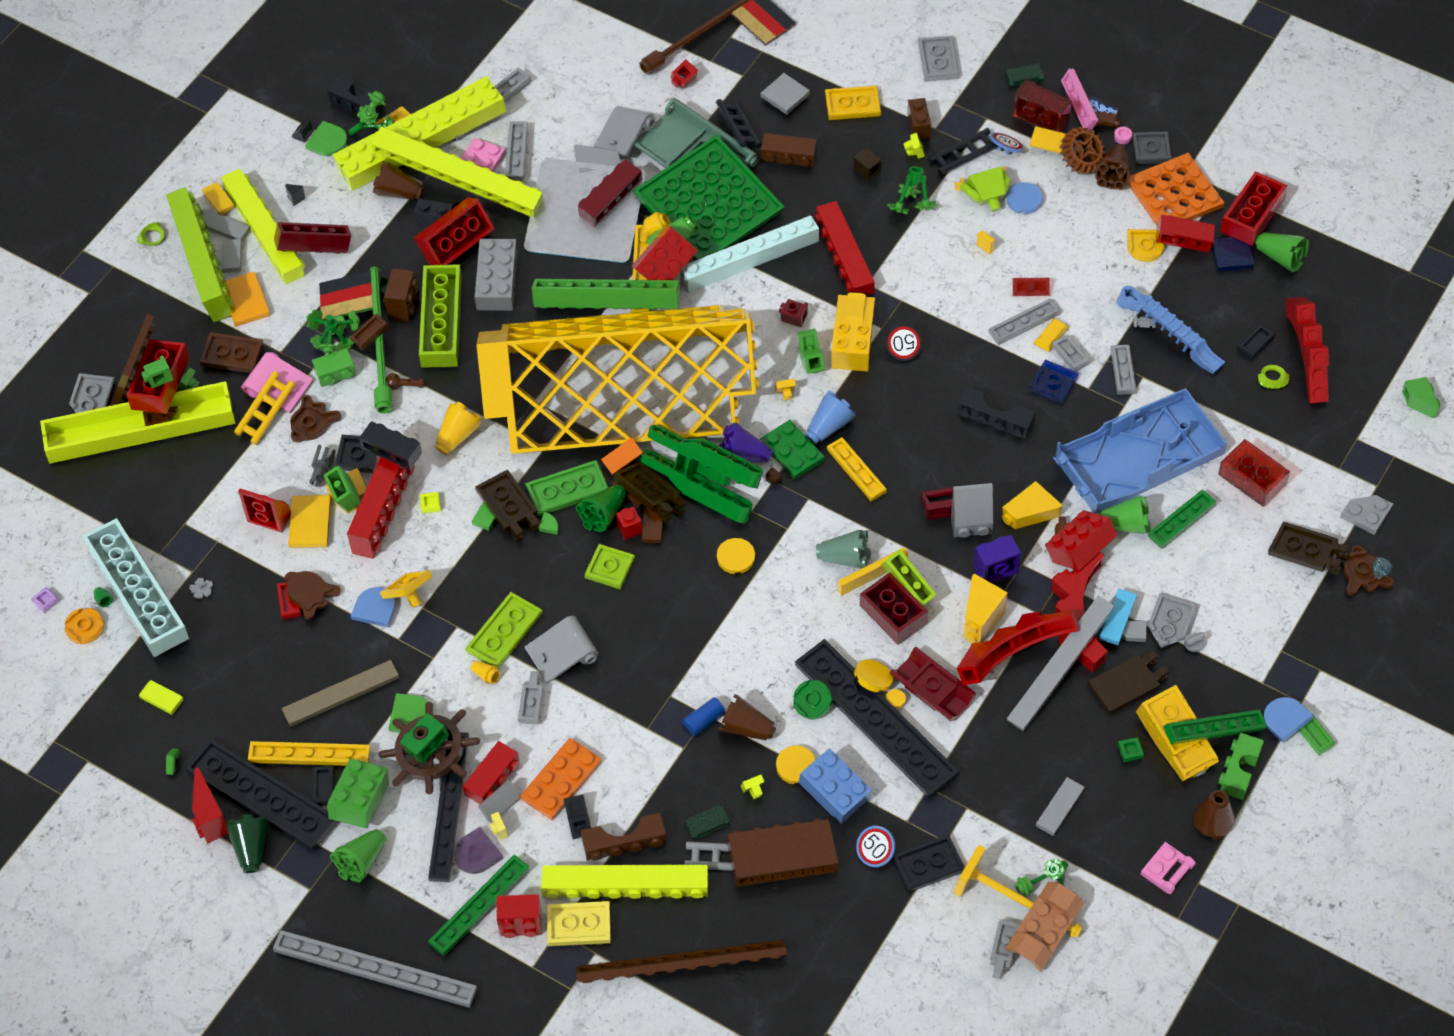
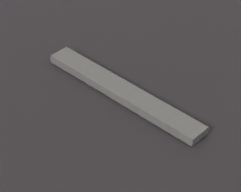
(1060, 663)

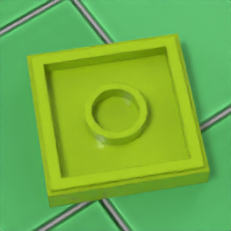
(609, 566)

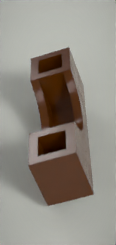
(600, 844)

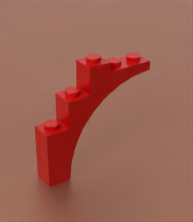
(1315, 354)
(1071, 590)
(1006, 641)

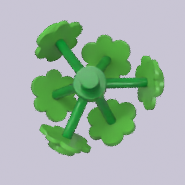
(332, 326)

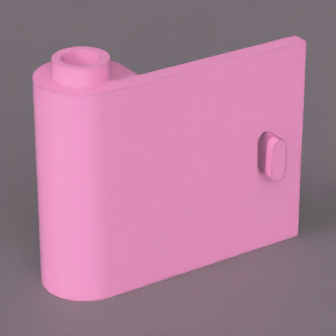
(260, 374)

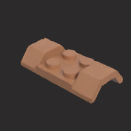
(1045, 924)

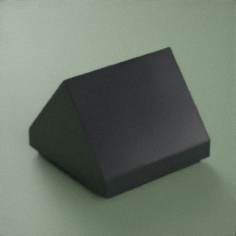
(303, 131)
(295, 193)

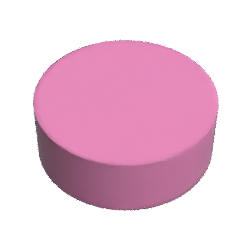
(1123, 135)

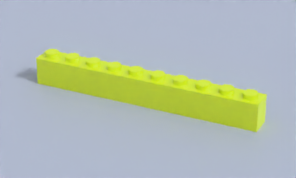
(457, 171)

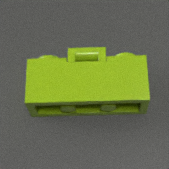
(908, 576)

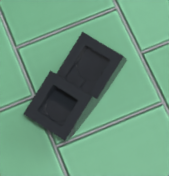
(576, 814)

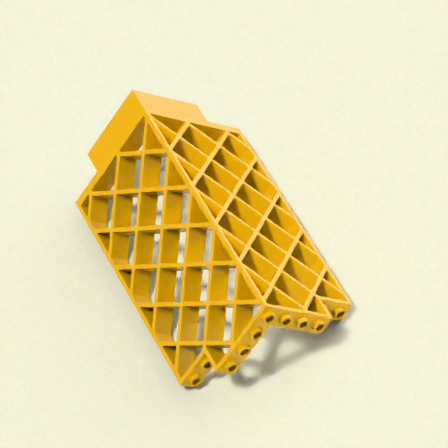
(626, 333)

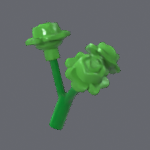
(368, 115)

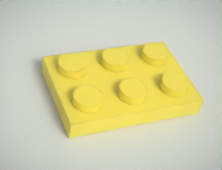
(578, 923)

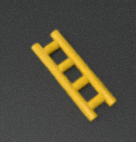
(267, 419)

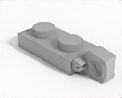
(531, 700)
(1000, 957)

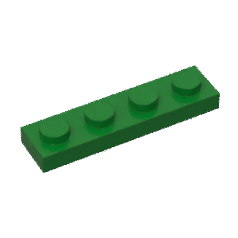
(1181, 519)

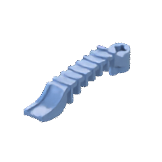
(1201, 354)

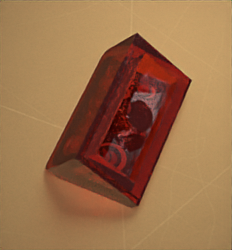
(1031, 286)

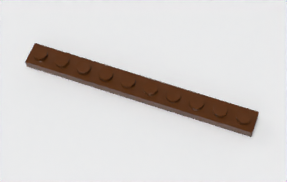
(673, 962)

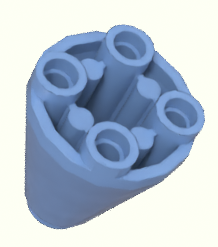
(829, 417)

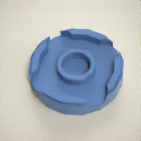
(1024, 197)

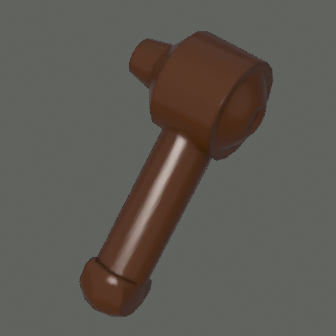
(394, 382)

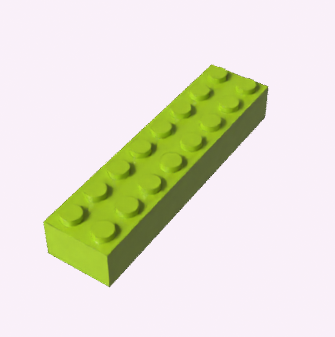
(200, 254)

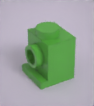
(157, 373)

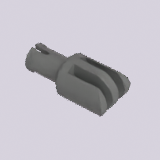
(320, 466)

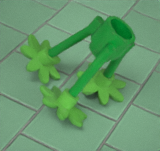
(913, 179)

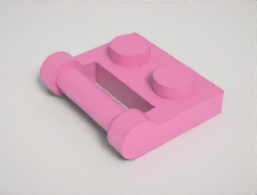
(1161, 865)

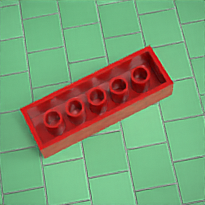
(377, 508)

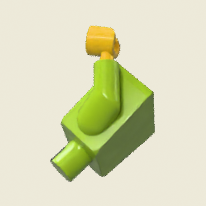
(986, 187)

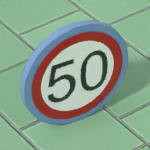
(1006, 142)
(875, 846)

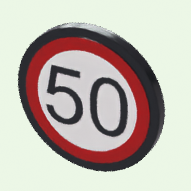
(903, 342)

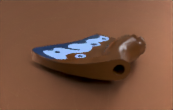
(1105, 114)

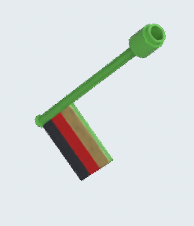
(360, 294)

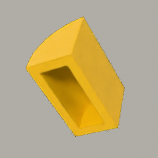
(1046, 140)

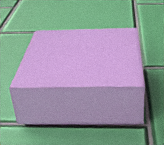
(45, 600)

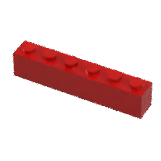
(844, 249)

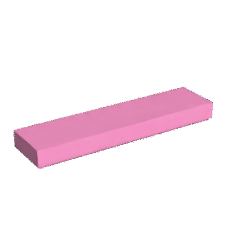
(1079, 99)

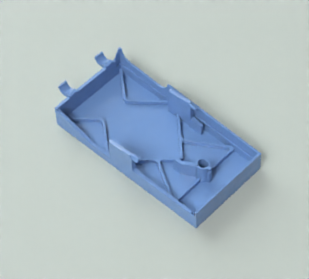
(1140, 450)

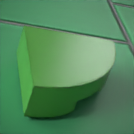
(548, 524)
(170, 760)

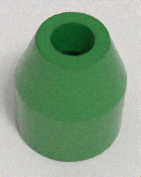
(102, 597)

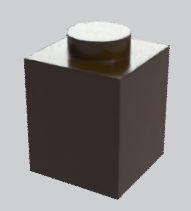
(867, 163)

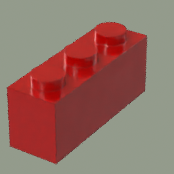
(1185, 233)
(491, 772)

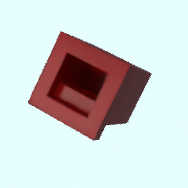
(684, 69)

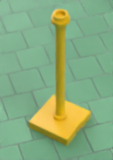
(972, 872)

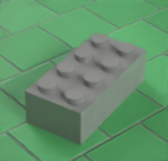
(496, 274)

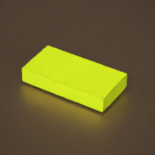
(161, 697)

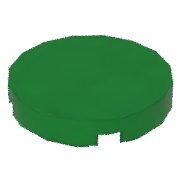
(812, 699)

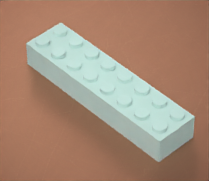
(135, 587)

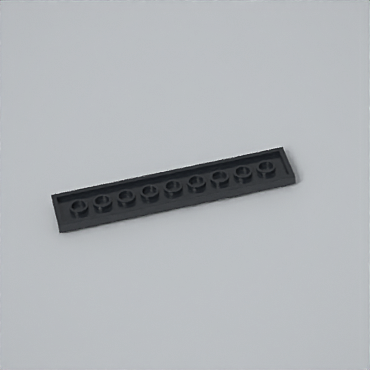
(878, 720)

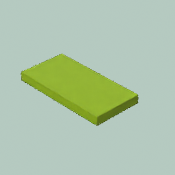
(504, 630)

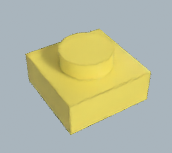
(497, 826)

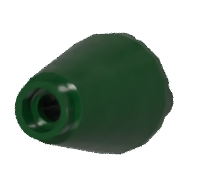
(248, 841)

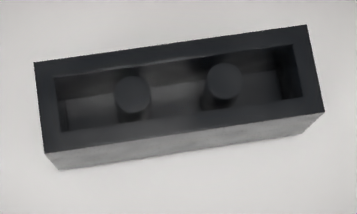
(390, 445)

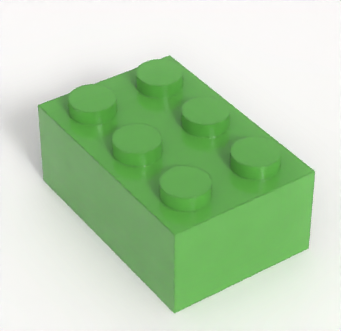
(358, 793)

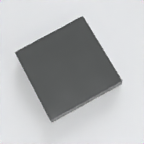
(1151, 147)

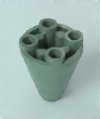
(846, 549)

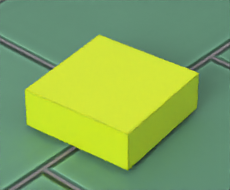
(430, 502)

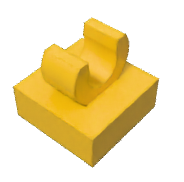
(785, 387)

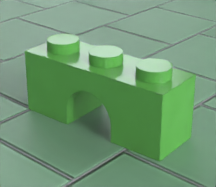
(1246, 751)

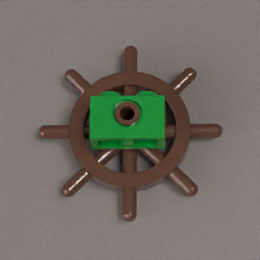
(423, 741)

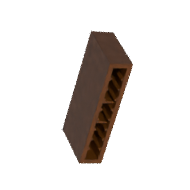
(782, 852)

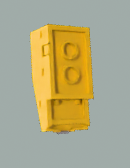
(852, 332)
(1187, 758)

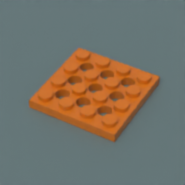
(1177, 182)

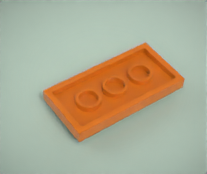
(560, 778)

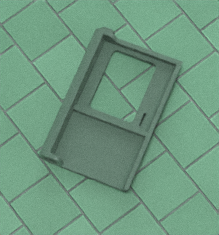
(681, 132)

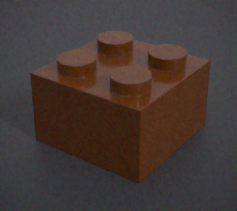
(401, 295)

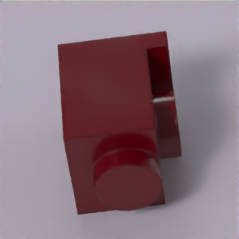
(793, 312)

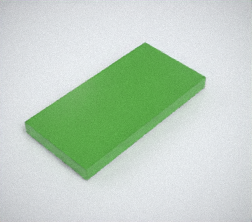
(566, 487)

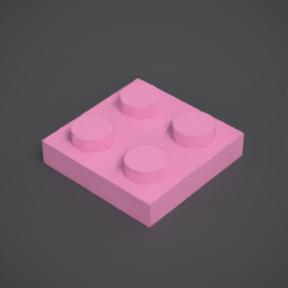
(484, 154)

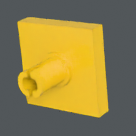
(407, 586)

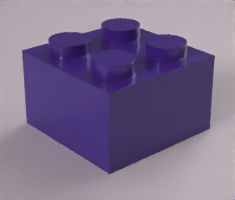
(997, 559)

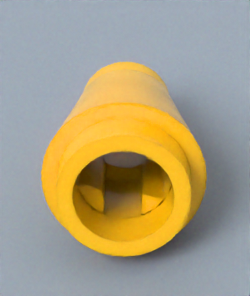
(487, 672)

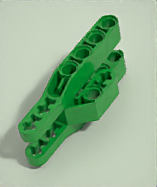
(709, 461)

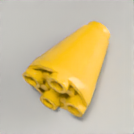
(456, 427)

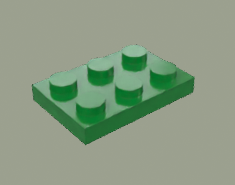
(792, 449)

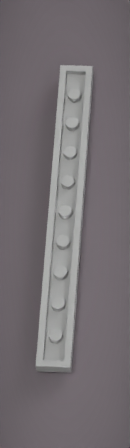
(375, 968)

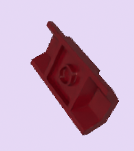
(934, 685)

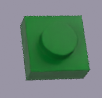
(1130, 749)

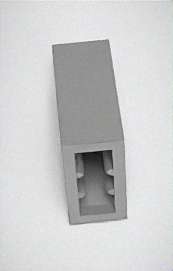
(596, 156)

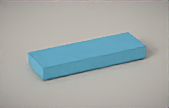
(1117, 620)

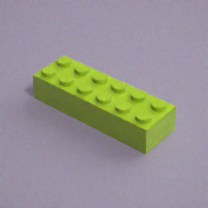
(440, 316)

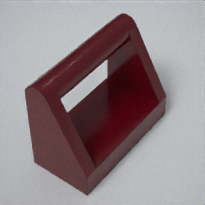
(937, 509)

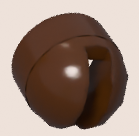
(773, 476)

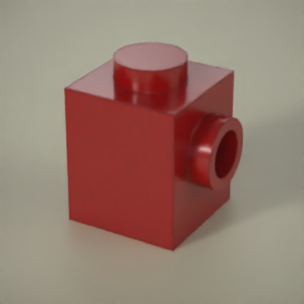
(629, 523)

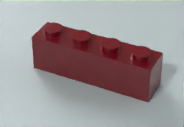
(609, 192)
(312, 237)

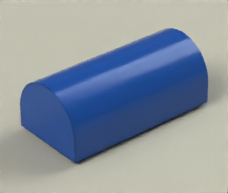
(704, 716)

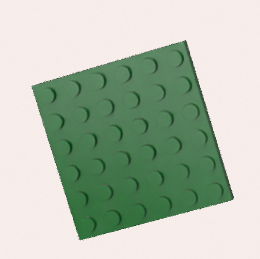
(715, 193)

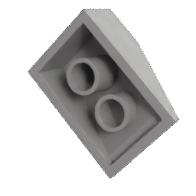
(972, 510)

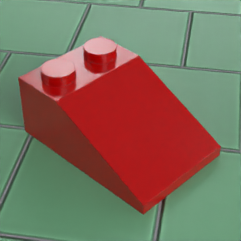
(265, 510)
(208, 816)

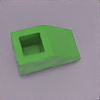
(1421, 397)

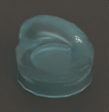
(1381, 567)

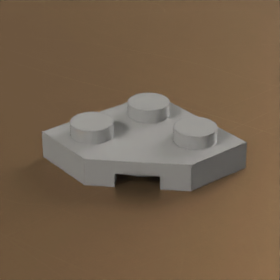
(1367, 512)

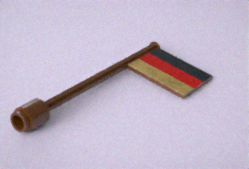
(760, 17)

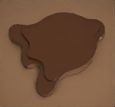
(311, 420)
(1360, 572)
(309, 591)

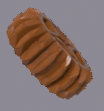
(1074, 151)

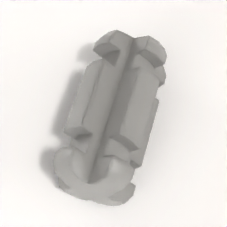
(1143, 322)

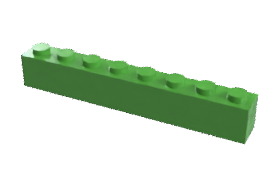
(606, 293)

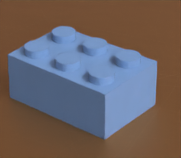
(835, 786)

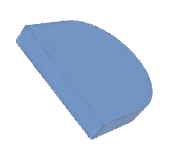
(373, 608)
(1286, 717)

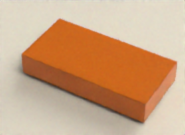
(622, 456)

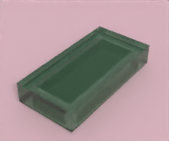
(1029, 72)
(707, 822)

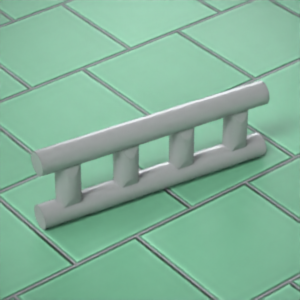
(716, 849)

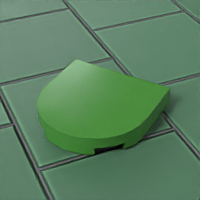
(327, 139)
(406, 709)

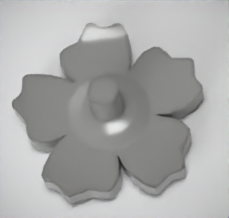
(201, 588)

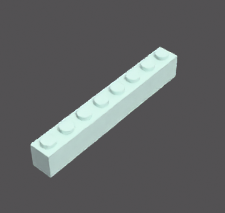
(749, 253)

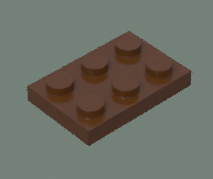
(231, 352)

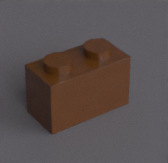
(919, 118)

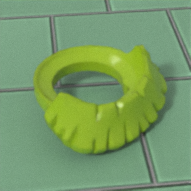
(155, 226)
(1273, 384)

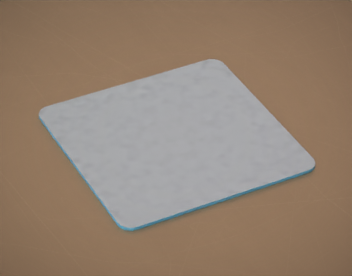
(561, 230)

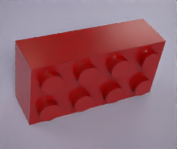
(1253, 208)
(454, 232)
(158, 399)

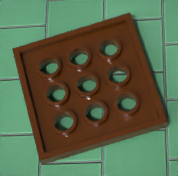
(134, 360)

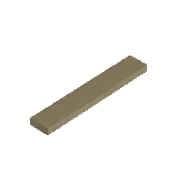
(340, 693)

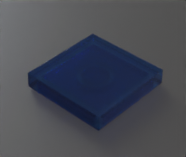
(1232, 254)
(1053, 381)

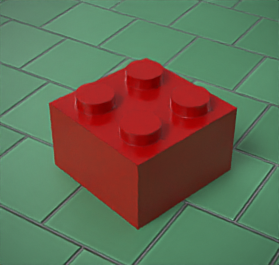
(519, 915)

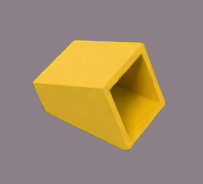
(984, 609)

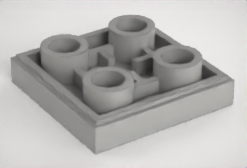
(785, 93)

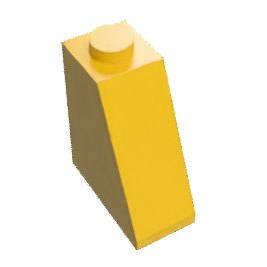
(1031, 507)

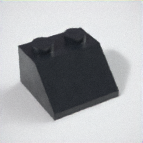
(431, 209)

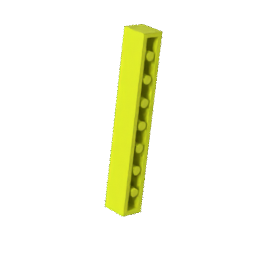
(261, 224)
(624, 881)

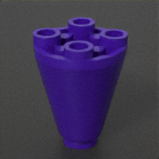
(744, 444)

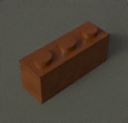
(788, 149)

